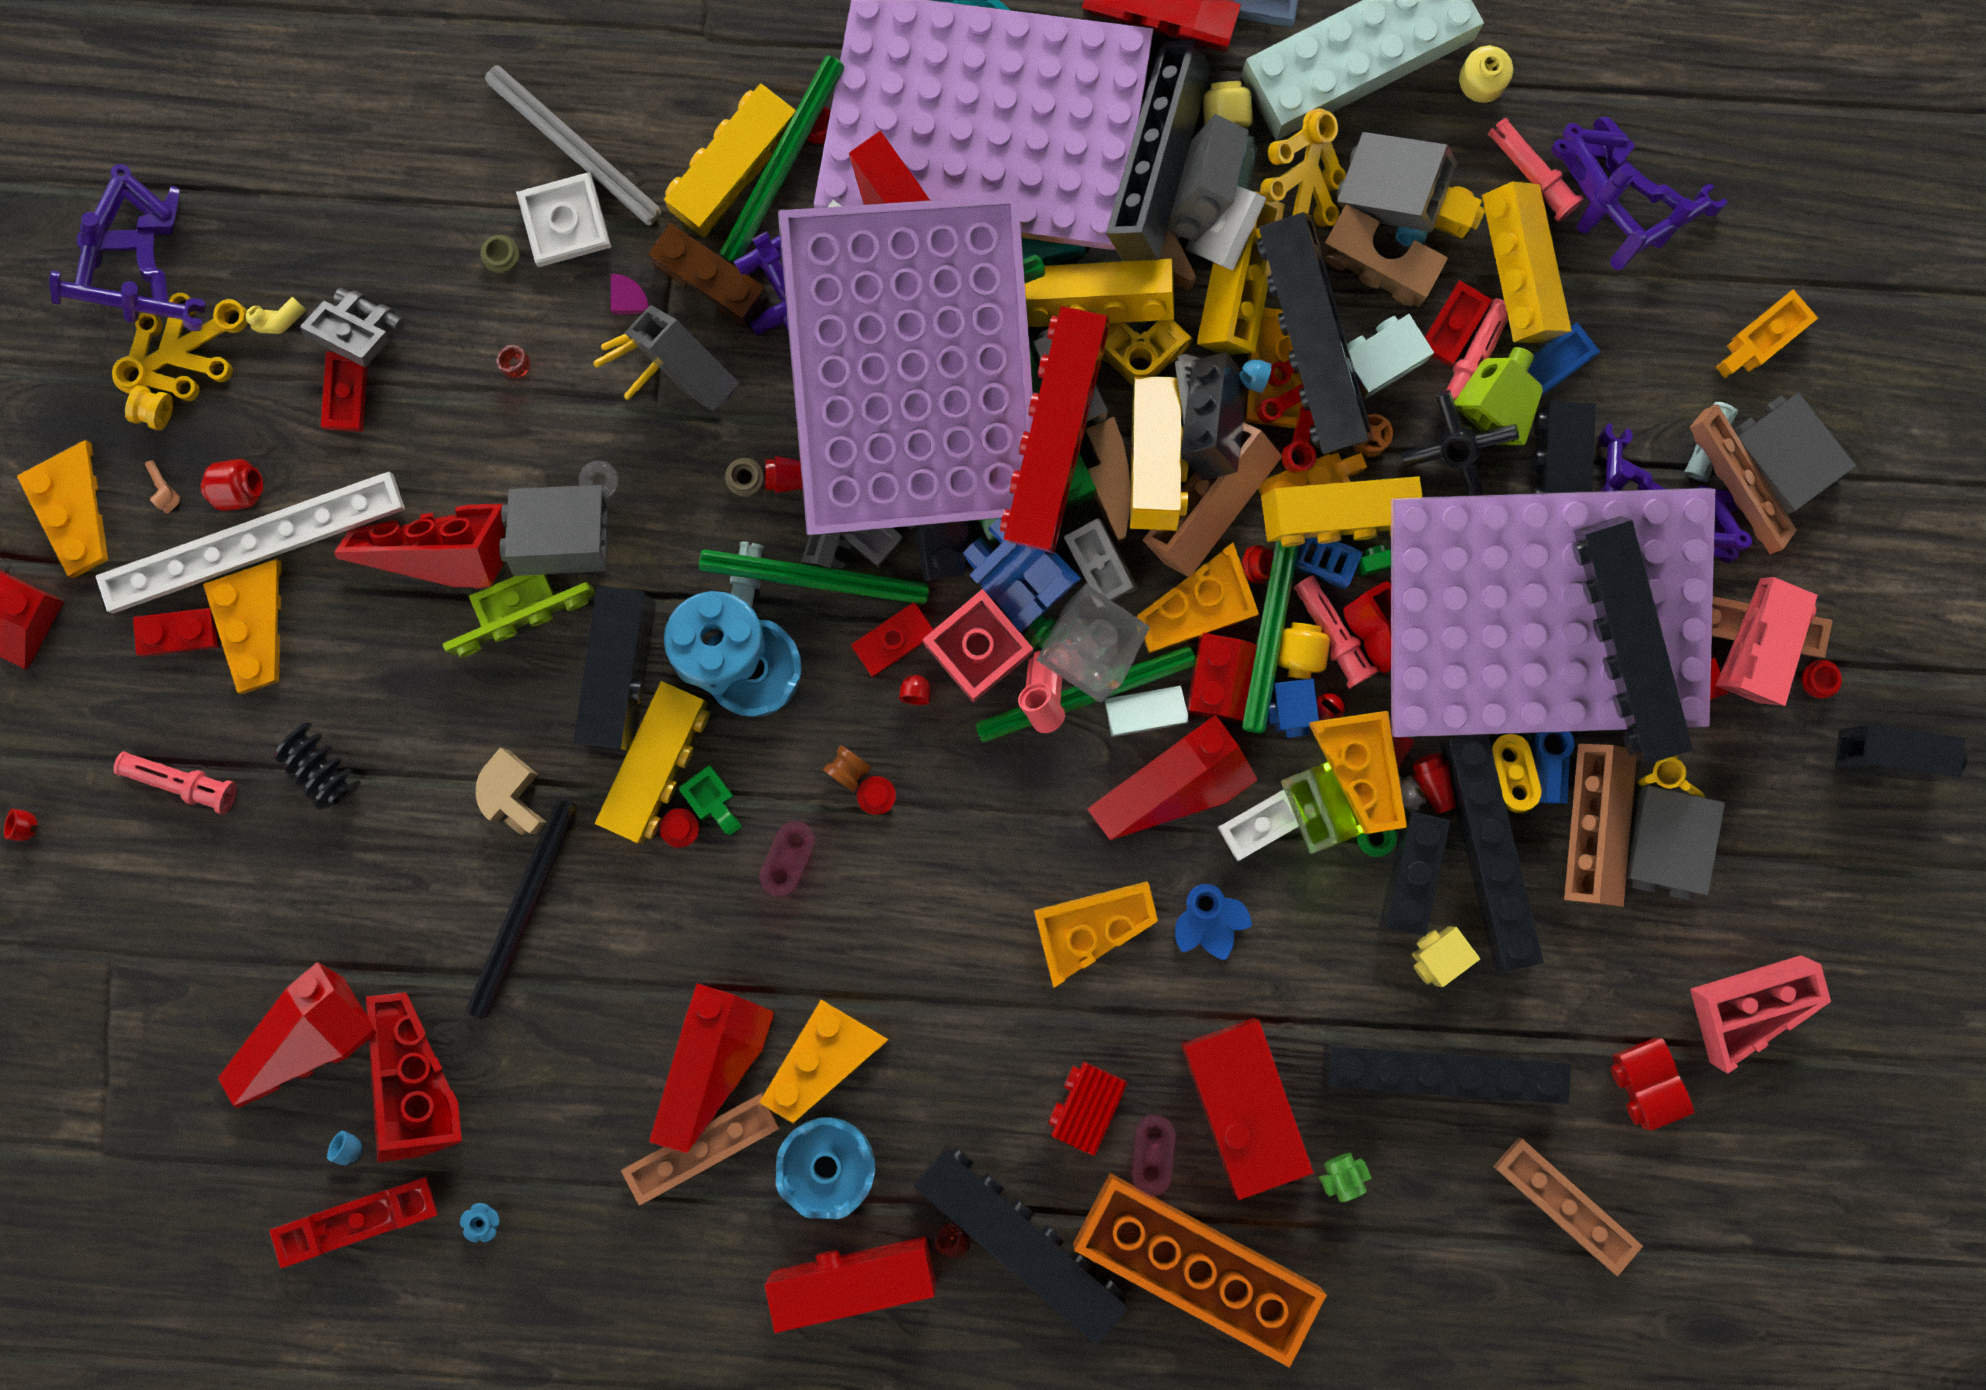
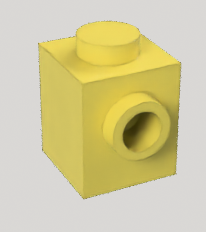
(1443, 956)

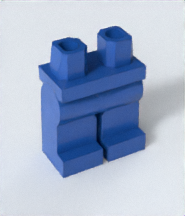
(1019, 577)

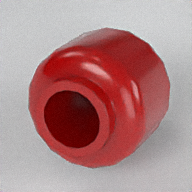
(231, 485)

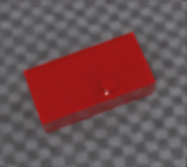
(1247, 1108)
(850, 1284)

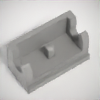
(1101, 560)

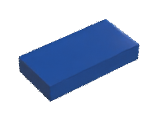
(1562, 357)

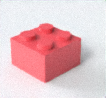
(978, 646)

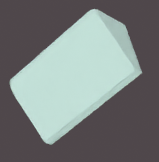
(1146, 711)

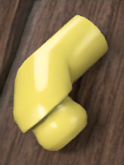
(274, 321)

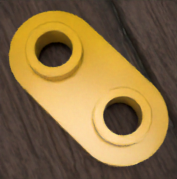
(1517, 774)

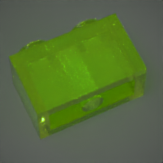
(1321, 808)

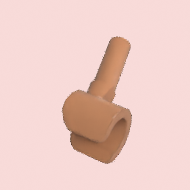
(165, 497)

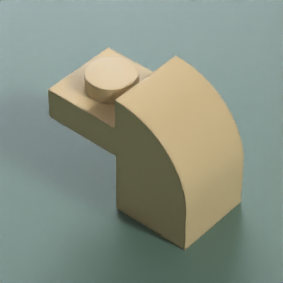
(500, 787)

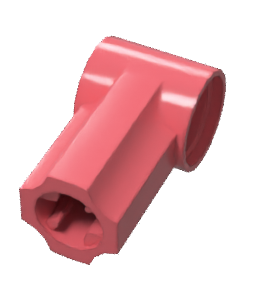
(1042, 697)

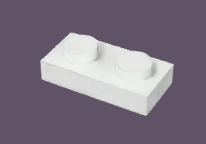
(1259, 825)

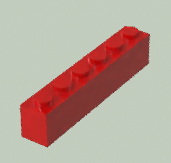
(1056, 429)

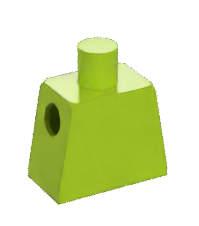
(1502, 394)

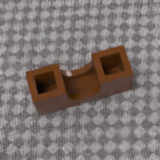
(711, 275)

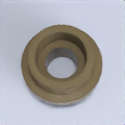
(744, 465)

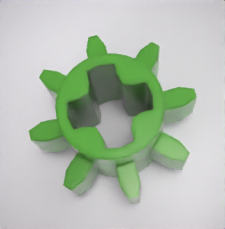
(1345, 1177)

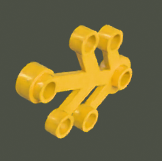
(1317, 133)
(175, 349)

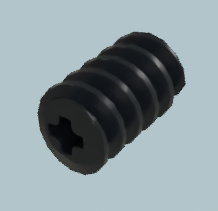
(314, 769)

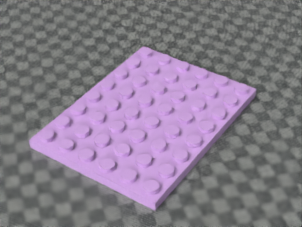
(992, 109)
(907, 359)
(1498, 618)

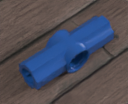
(1552, 769)

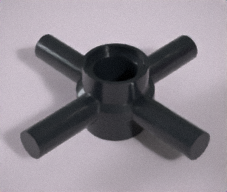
(1462, 432)

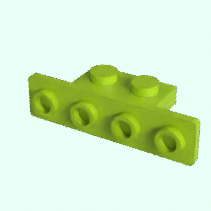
(513, 605)

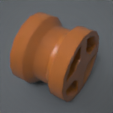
(1382, 435)
(847, 768)

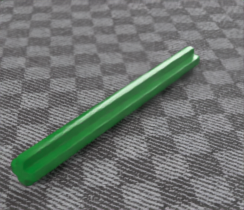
(782, 159)
(813, 576)
(1270, 638)
(1076, 698)

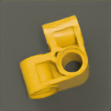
(1158, 346)

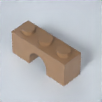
(1352, 248)

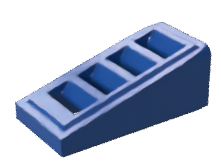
(1327, 575)

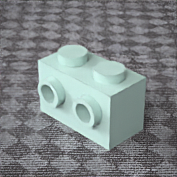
(1388, 354)

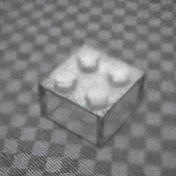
(1093, 643)

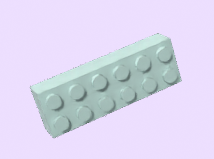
(1354, 56)

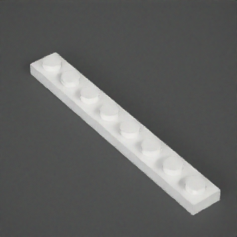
(250, 542)

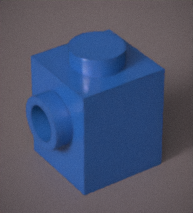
(1293, 707)

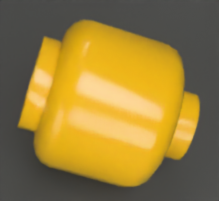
(1303, 650)

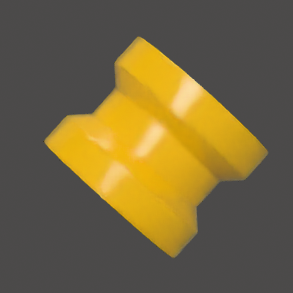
(149, 407)

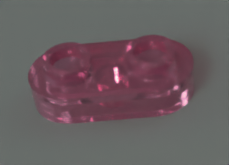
(787, 858)
(1153, 1154)

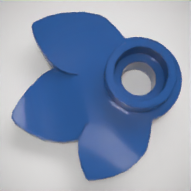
(1213, 927)

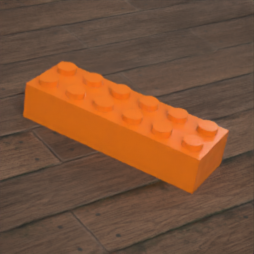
(1199, 1270)

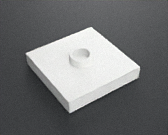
(563, 219)
(1230, 232)

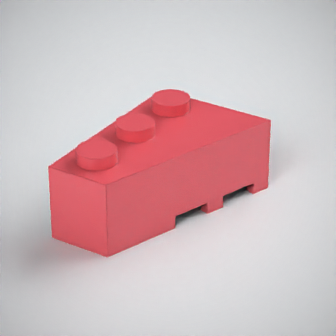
(1769, 643)
(1756, 1006)

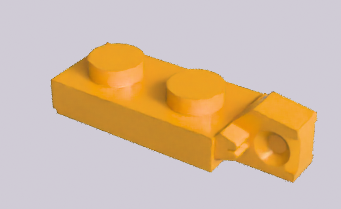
(1767, 334)
(1325, 471)

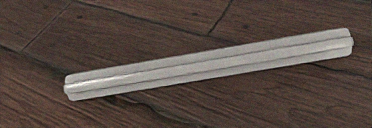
(573, 145)

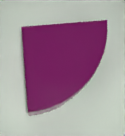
(627, 296)

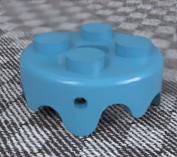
(717, 665)
(776, 684)
(821, 1196)

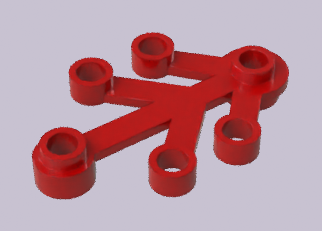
(1300, 442)

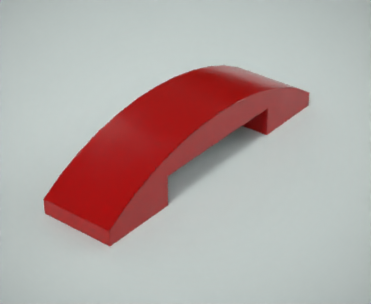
(353, 1222)

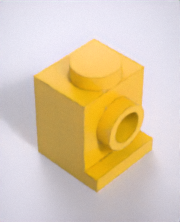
(1459, 212)

